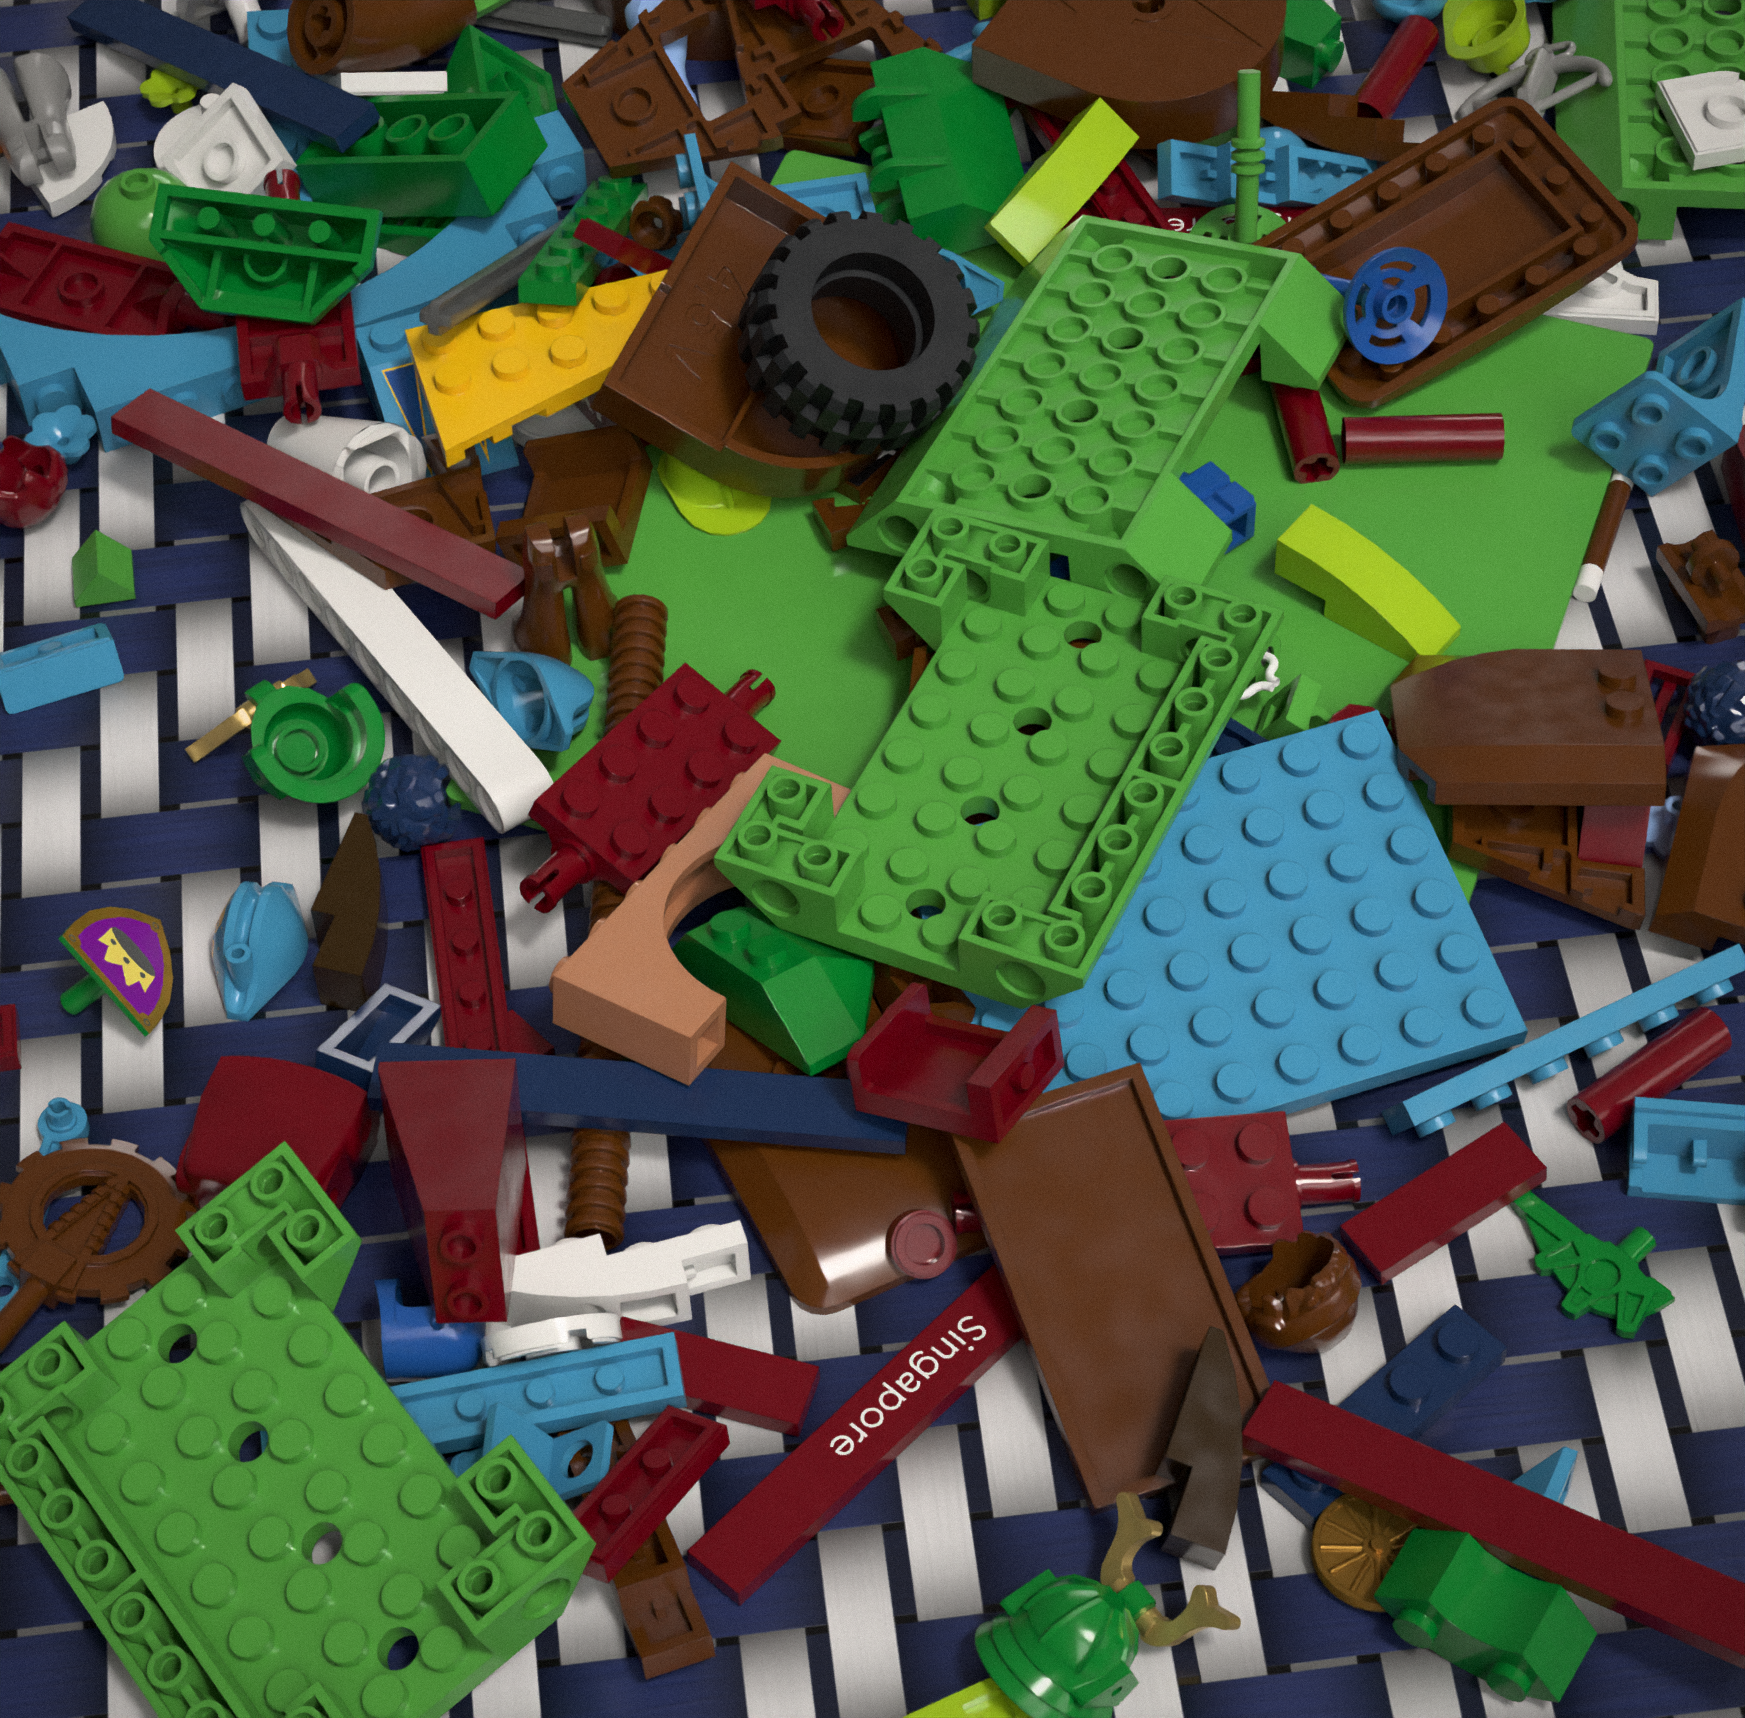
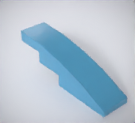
(1291, 176)

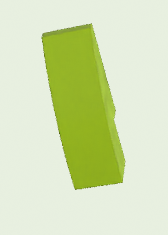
(1061, 181)
(1363, 586)

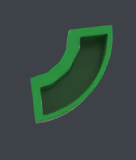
(1485, 1616)

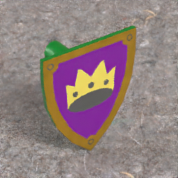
(125, 960)

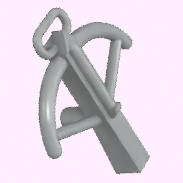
(1540, 77)

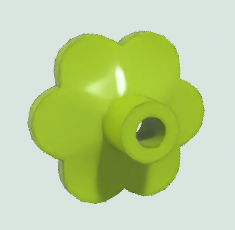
(167, 90)

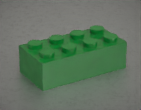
(430, 156)

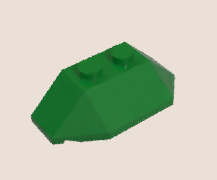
(263, 251)
(781, 986)

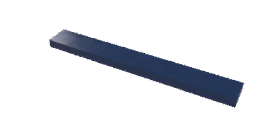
(214, 62)
(642, 1100)

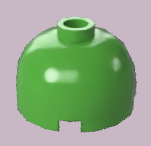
(125, 210)

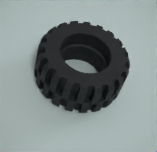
(897, 278)

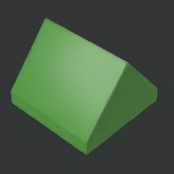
(102, 571)

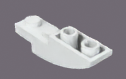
(640, 1283)

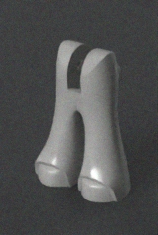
(48, 133)

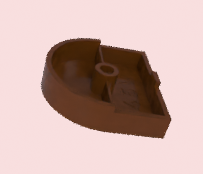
(1152, 61)
(682, 366)

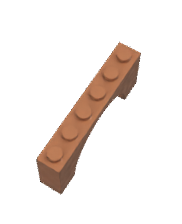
(626, 981)

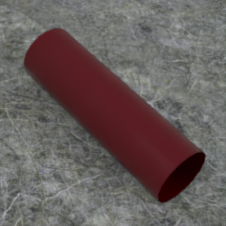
(1397, 67)
(1305, 433)
(1422, 438)
(1649, 1073)

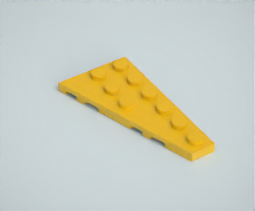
(523, 361)

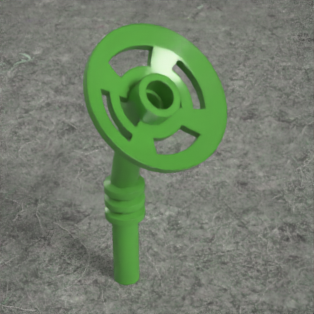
(1247, 169)

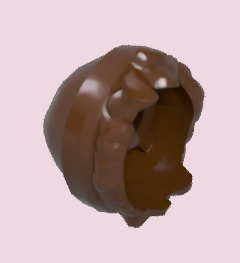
(1302, 1296)

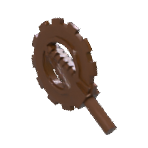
(68, 1256)

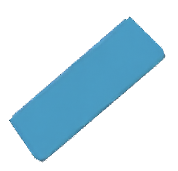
(58, 668)

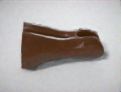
(548, 571)

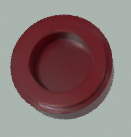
(921, 1243)

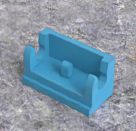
(1686, 1151)

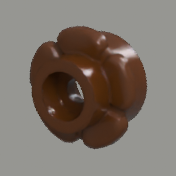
(644, 228)

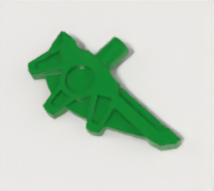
(1594, 1272)

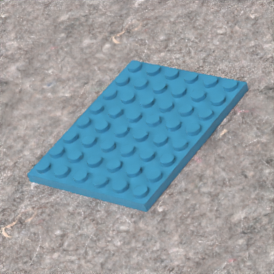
(1287, 941)

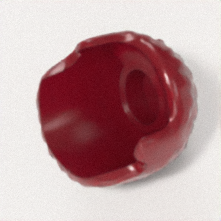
(30, 482)

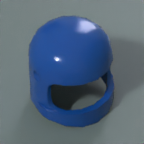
(417, 1345)

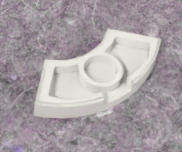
(95, 148)

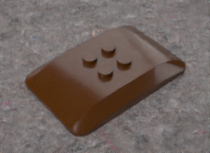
(1498, 212)
(827, 1208)

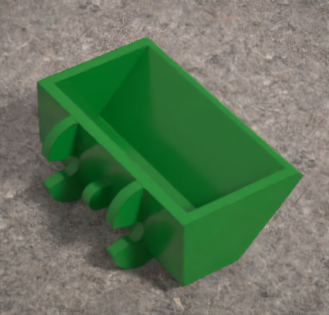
(938, 145)

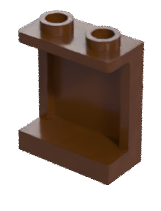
(586, 472)

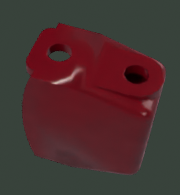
(260, 1104)

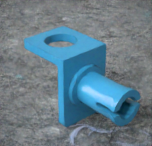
(548, 1453)

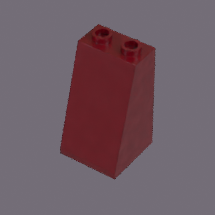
(458, 1178)

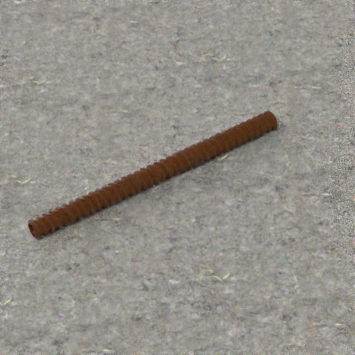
(602, 1156)

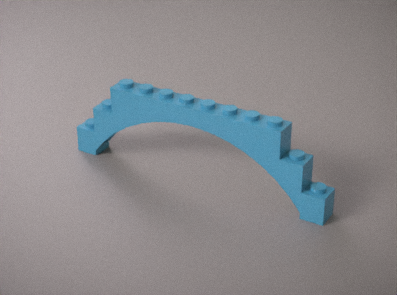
(203, 369)

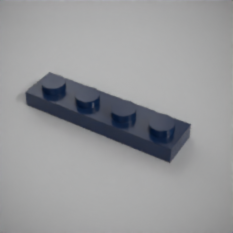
(1404, 1397)

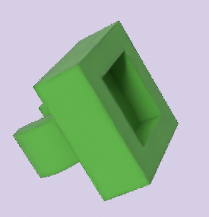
(1293, 710)

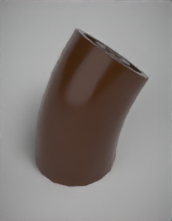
(372, 34)

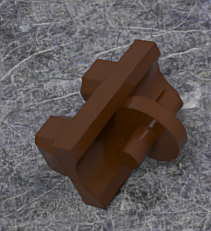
(1709, 582)

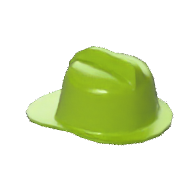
(1486, 33)
(708, 503)

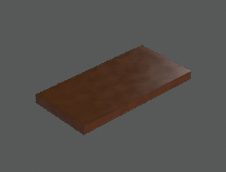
(1106, 1274)

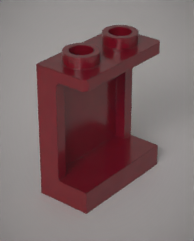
(951, 1070)

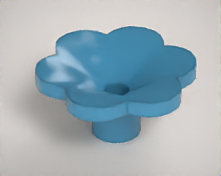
(65, 431)

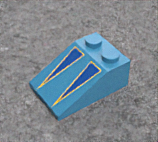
(398, 394)

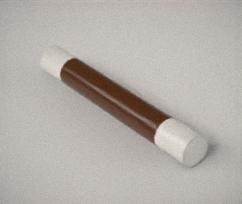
(1603, 537)

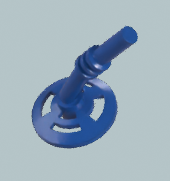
(1392, 304)

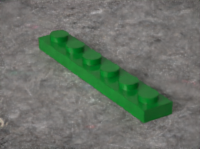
(568, 266)

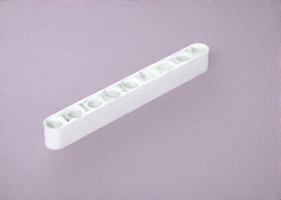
(410, 673)

